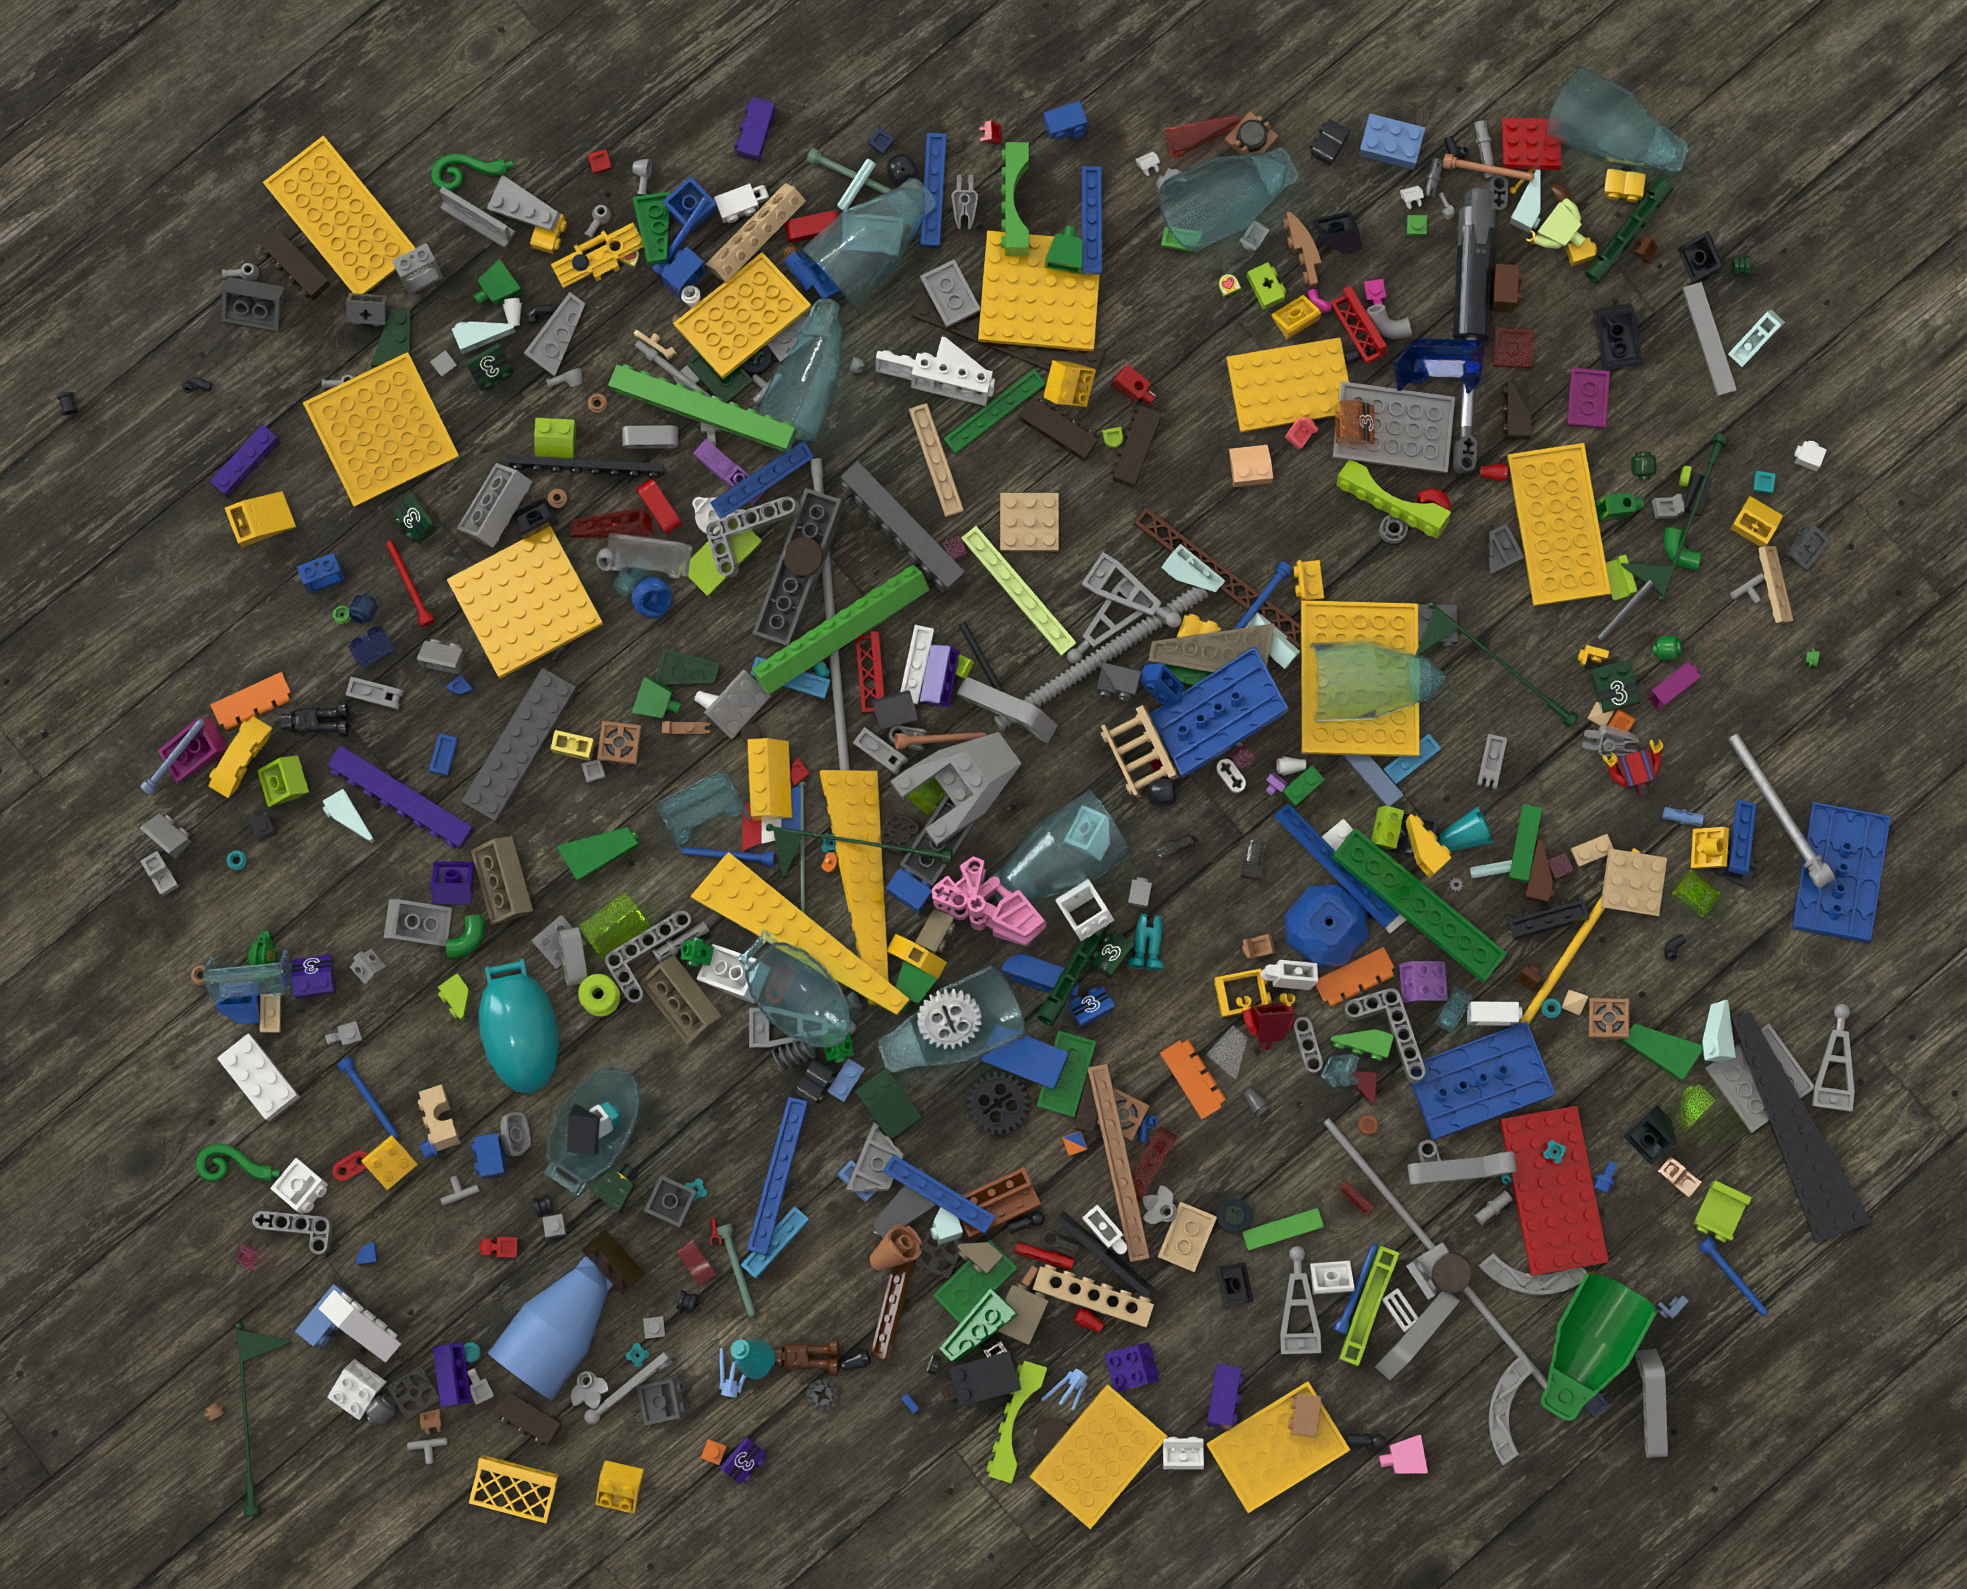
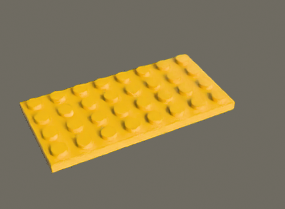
(339, 216)
(1558, 524)

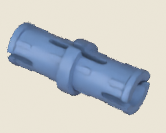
(1683, 816)

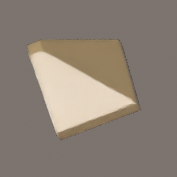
(1598, 717)
(1574, 1002)

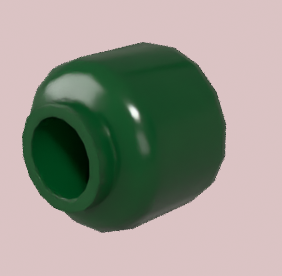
(1643, 465)

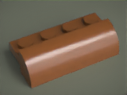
(1004, 1199)

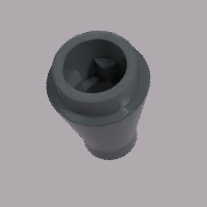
(1257, 1103)

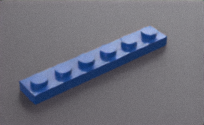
(934, 183)
(1091, 221)
(761, 480)
(939, 1194)

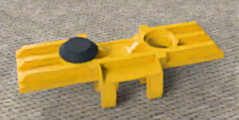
(600, 260)

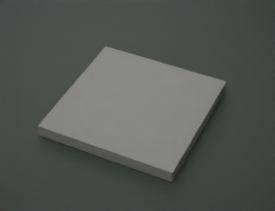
(1738, 1086)

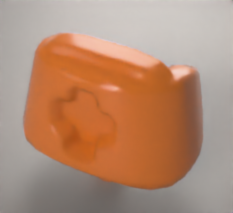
(830, 862)

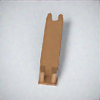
(685, 727)

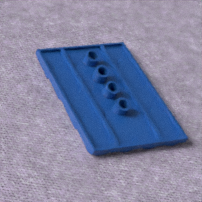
(1219, 712)
(1854, 850)
(1496, 1079)

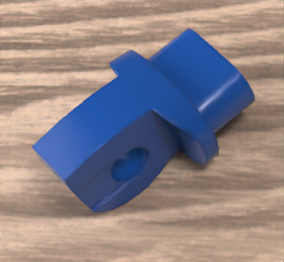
(427, 1149)
(1604, 1181)

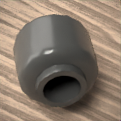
(380, 1410)

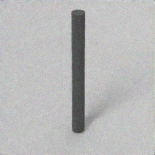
(1626, 610)

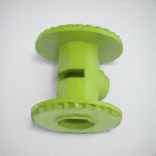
(594, 984)

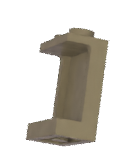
(1030, 1310)

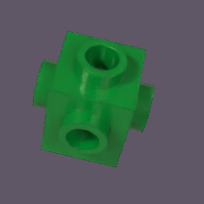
(697, 952)
(840, 1051)

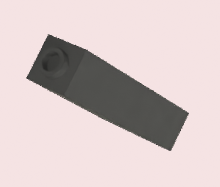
(903, 1210)

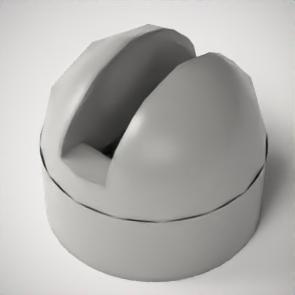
(856, 365)

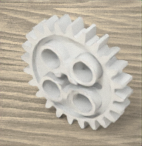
(932, 1025)

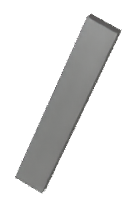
(1709, 339)

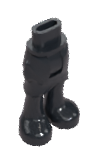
(307, 720)

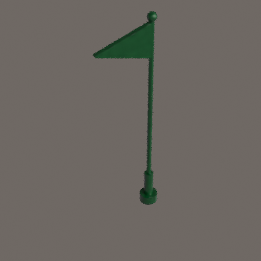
(1662, 574)
(1442, 625)
(788, 841)
(249, 1347)

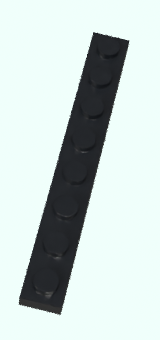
(595, 467)

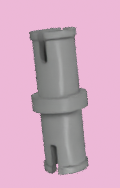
(1493, 1207)

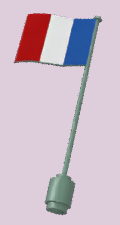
(755, 832)

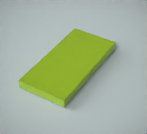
(703, 566)

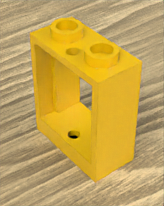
(1221, 994)

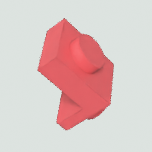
(1301, 431)

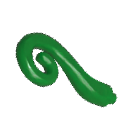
(493, 168)
(259, 1172)

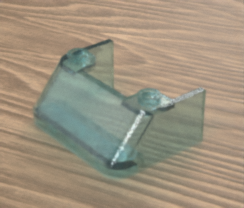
(698, 804)
(247, 980)

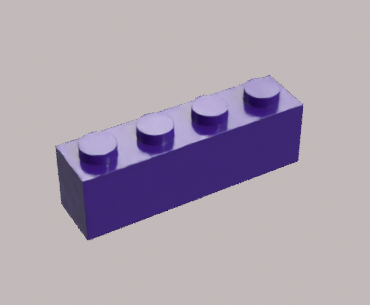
(245, 461)

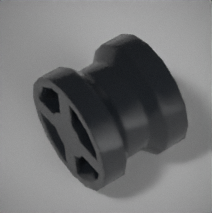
(543, 1205)
(686, 1301)

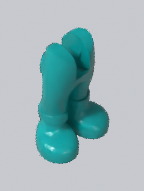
(1155, 937)

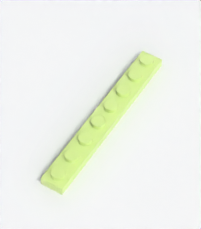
(1018, 591)

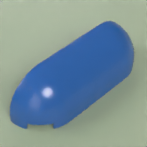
(1034, 973)

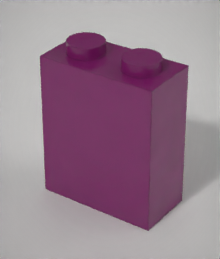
(1674, 686)

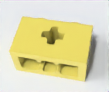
(572, 745)

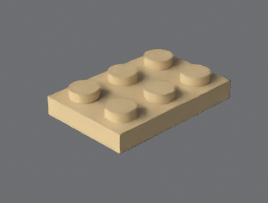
(1187, 1237)

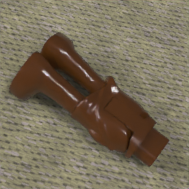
(797, 1356)

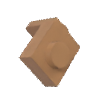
(1258, 946)

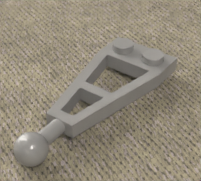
(1101, 574)
(1124, 587)
(760, 1031)
(1835, 1098)
(1302, 1342)
(663, 1361)

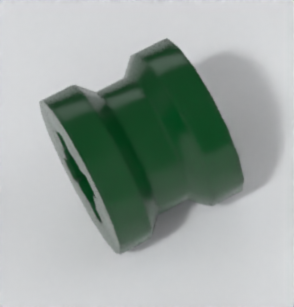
(1741, 265)

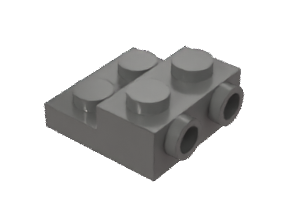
(1424, 616)
(662, 1401)

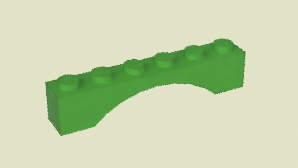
(1016, 233)

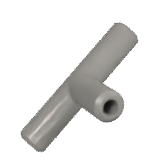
(762, 384)
(1748, 587)
(459, 1193)
(427, 1446)

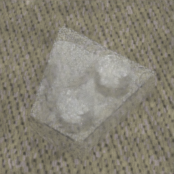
(1229, 1051)

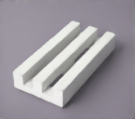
(1394, 1314)

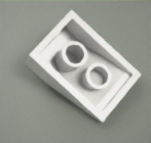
(727, 973)

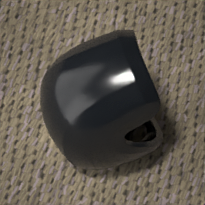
(894, 170)
(1161, 792)

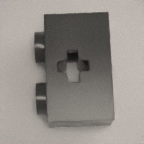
(367, 309)

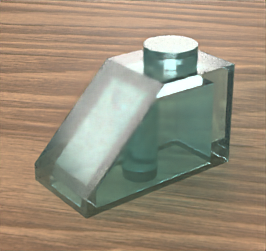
(629, 579)
(1453, 1009)

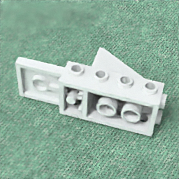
(949, 367)

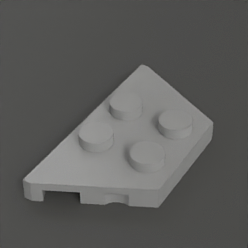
(874, 1157)

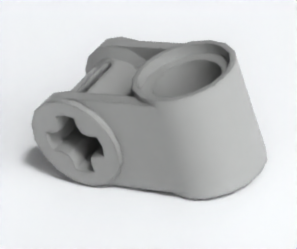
(910, 732)
(1433, 1156)

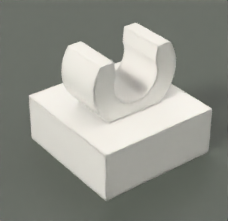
(1147, 161)
(1411, 194)

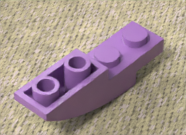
(722, 466)

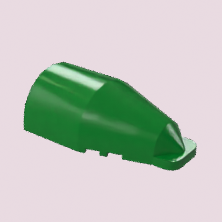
(1594, 1342)

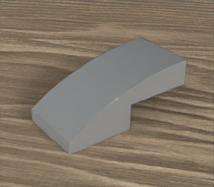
(159, 873)

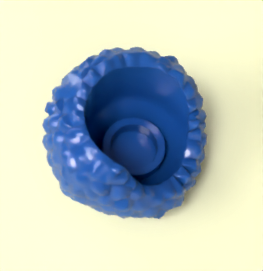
(652, 597)

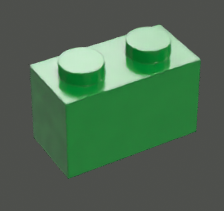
(1303, 786)

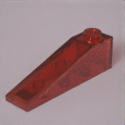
(1189, 137)
(627, 522)
(1152, 1160)

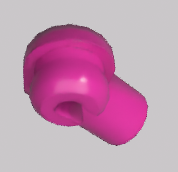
(1322, 305)

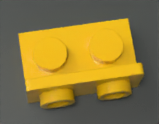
(1309, 580)

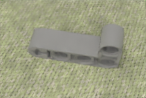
(292, 1227)

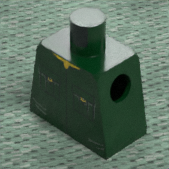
(614, 1187)

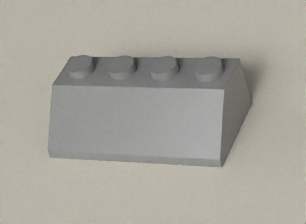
(494, 505)

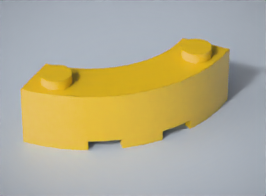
(232, 767)

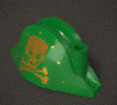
(262, 950)

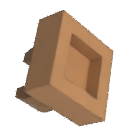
(430, 1419)

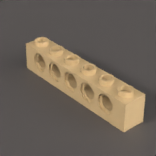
(755, 232)
(1143, 1304)

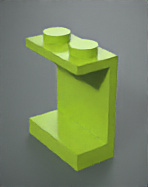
(1721, 1211)

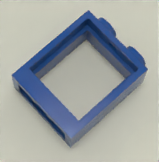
(322, 576)

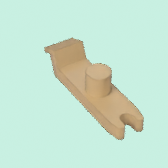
(652, 342)

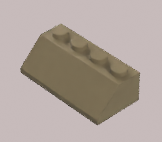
(501, 880)
(680, 999)

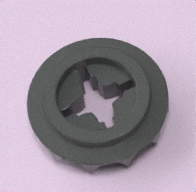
(831, 1392)

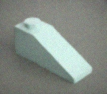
(1528, 208)
(477, 334)
(1756, 337)
(1189, 569)
(344, 812)
(1718, 1034)

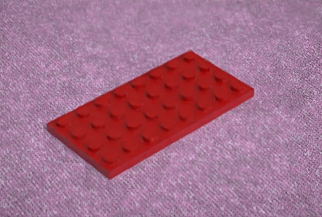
(1552, 1198)

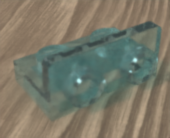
(1340, 1069)

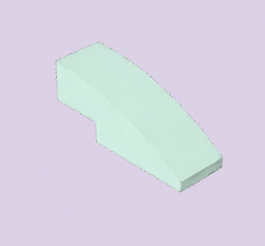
(1281, 649)

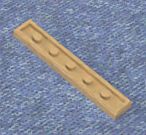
(936, 460)

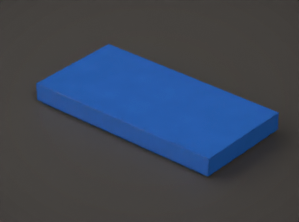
(1031, 1061)

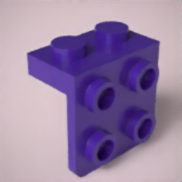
(1132, 1367)

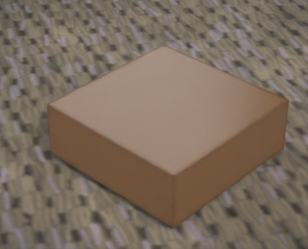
(1030, 1276)

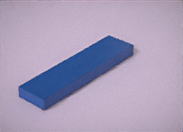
(1742, 837)

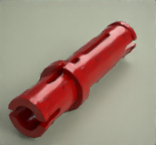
(1039, 1254)

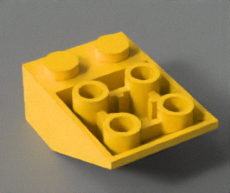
(260, 518)
(1427, 851)

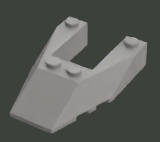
(969, 775)

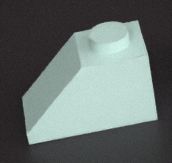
(945, 1227)

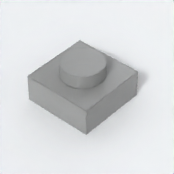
(654, 1327)

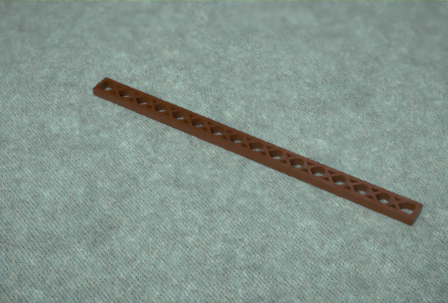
(1223, 571)

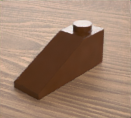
(1540, 880)

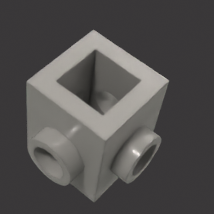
(367, 966)

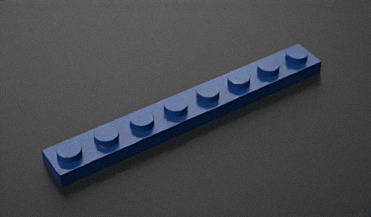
(1322, 852)
(777, 1176)

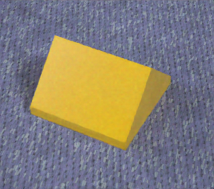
(1296, 316)

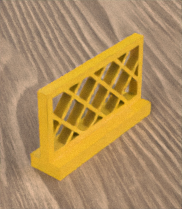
(513, 1471)

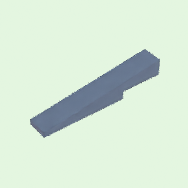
(1375, 778)

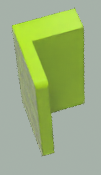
(1620, 580)

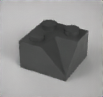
(1118, 682)
(670, 1201)

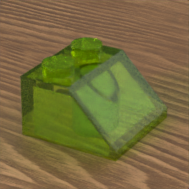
(1693, 1104)

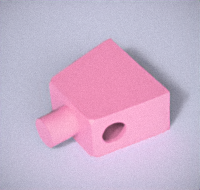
(1406, 1456)

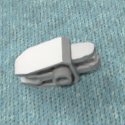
(964, 198)
(1611, 740)

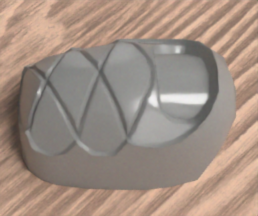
(515, 1134)

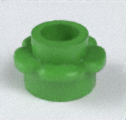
(337, 614)
(1812, 657)

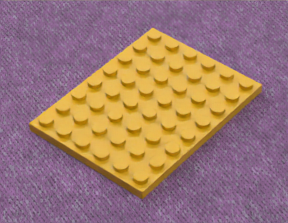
(1346, 622)

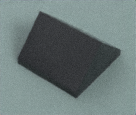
(1701, 257)
(535, 518)
(894, 709)
(583, 1131)
(1234, 1284)

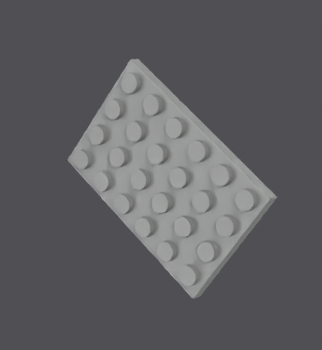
(1408, 427)

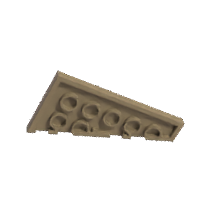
(1212, 649)

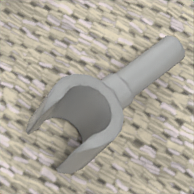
(1448, 212)

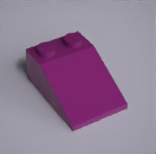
(200, 752)

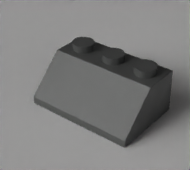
(252, 303)

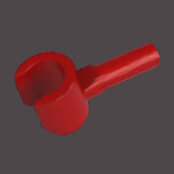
(714, 1231)

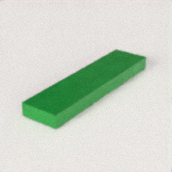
(1525, 843)

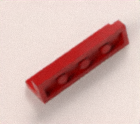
(1363, 320)
(874, 636)

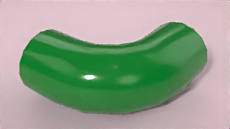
(1688, 559)
(469, 940)

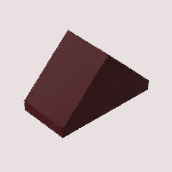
(1366, 1085)

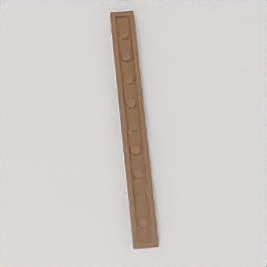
(1118, 1162)

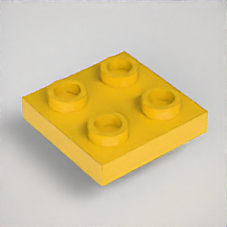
(1709, 847)
(389, 1162)

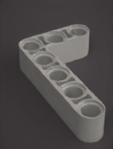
(744, 526)
(1009, 707)
(642, 950)
(1396, 1027)
(1462, 1169)
(1417, 1335)
(1654, 1402)

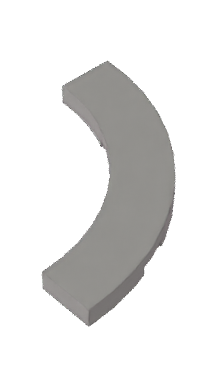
(1527, 1284)
(1500, 1408)

